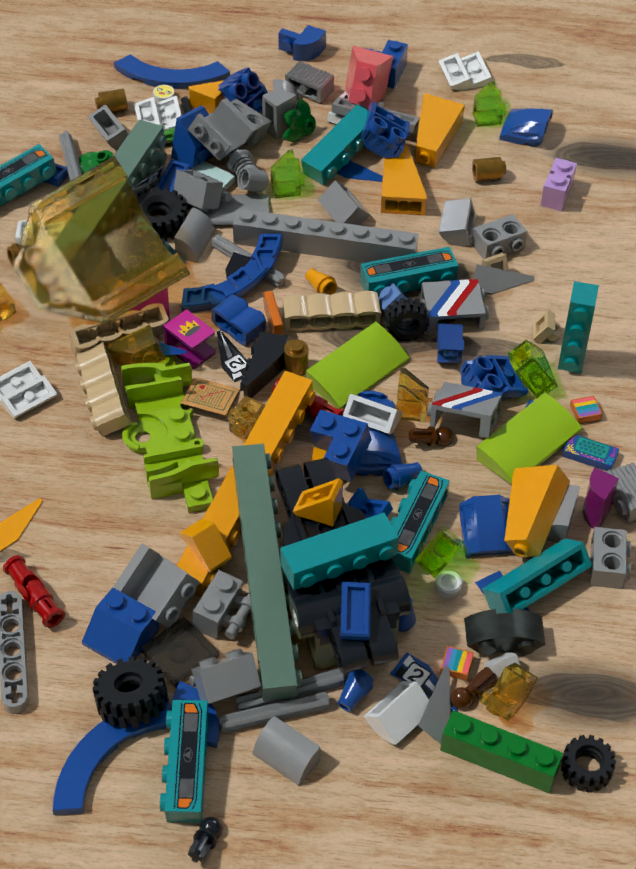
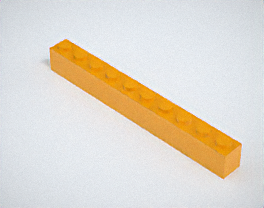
(274, 430)

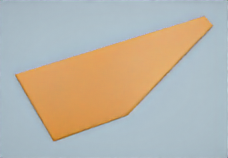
(13, 526)

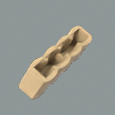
(328, 311)
(89, 335)
(103, 390)

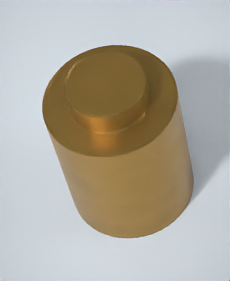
(114, 100)
(488, 168)
(296, 357)

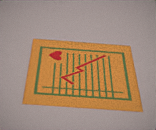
(210, 396)

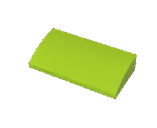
(357, 365)
(528, 437)

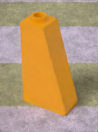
(437, 127)
(402, 186)
(533, 507)

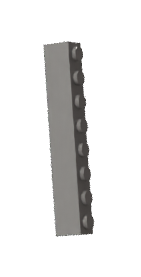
(323, 237)

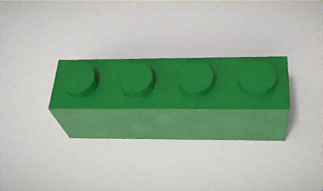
(501, 751)

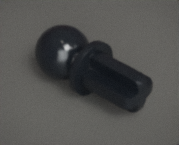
(205, 838)

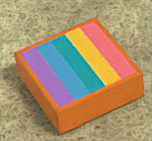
(586, 409)
(458, 661)

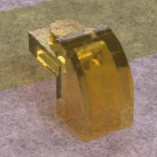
(509, 692)

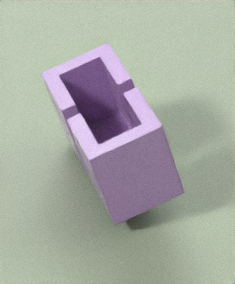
(558, 184)

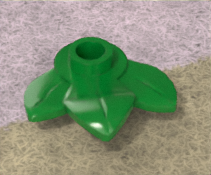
(299, 122)
(92, 159)

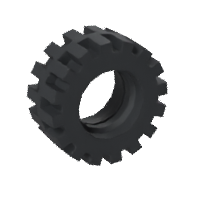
(406, 309)
(590, 748)

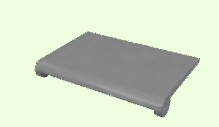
(227, 210)

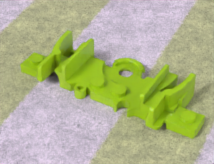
(173, 453)

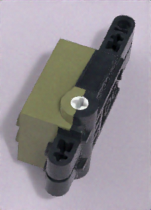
(318, 607)

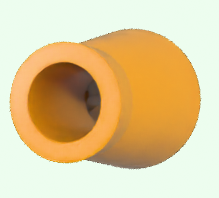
(321, 282)

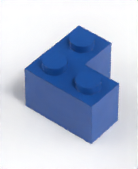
(399, 53)
(344, 441)

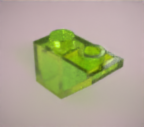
(488, 107)
(285, 176)
(532, 368)
(439, 551)

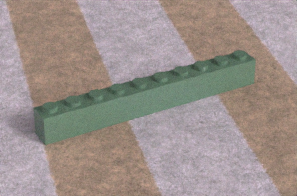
(264, 573)

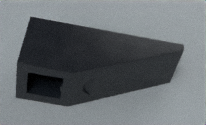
(265, 363)

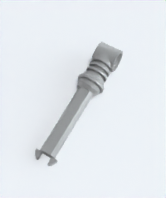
(248, 174)

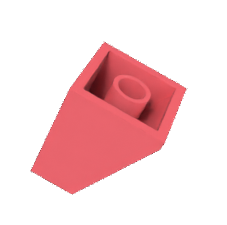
(367, 76)

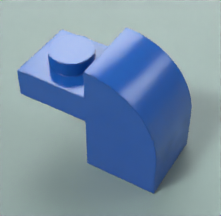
(303, 46)
(450, 343)

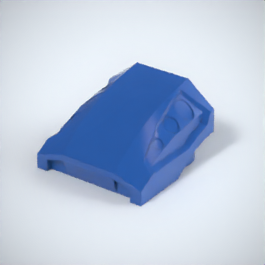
(245, 87)
(526, 126)
(384, 132)
(493, 374)
(379, 454)
(484, 525)

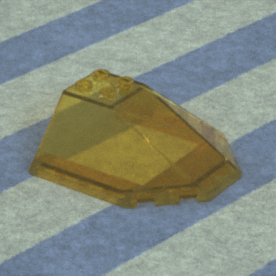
(93, 249)

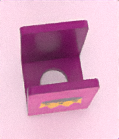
(189, 334)

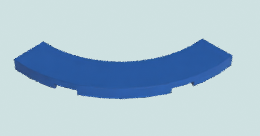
(175, 78)
(241, 281)
(87, 755)

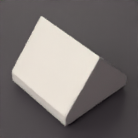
(499, 663)

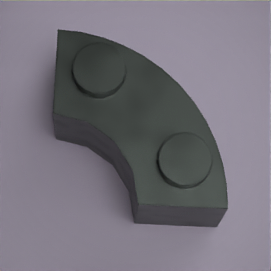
(504, 632)

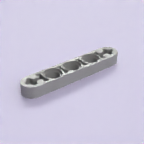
(15, 662)

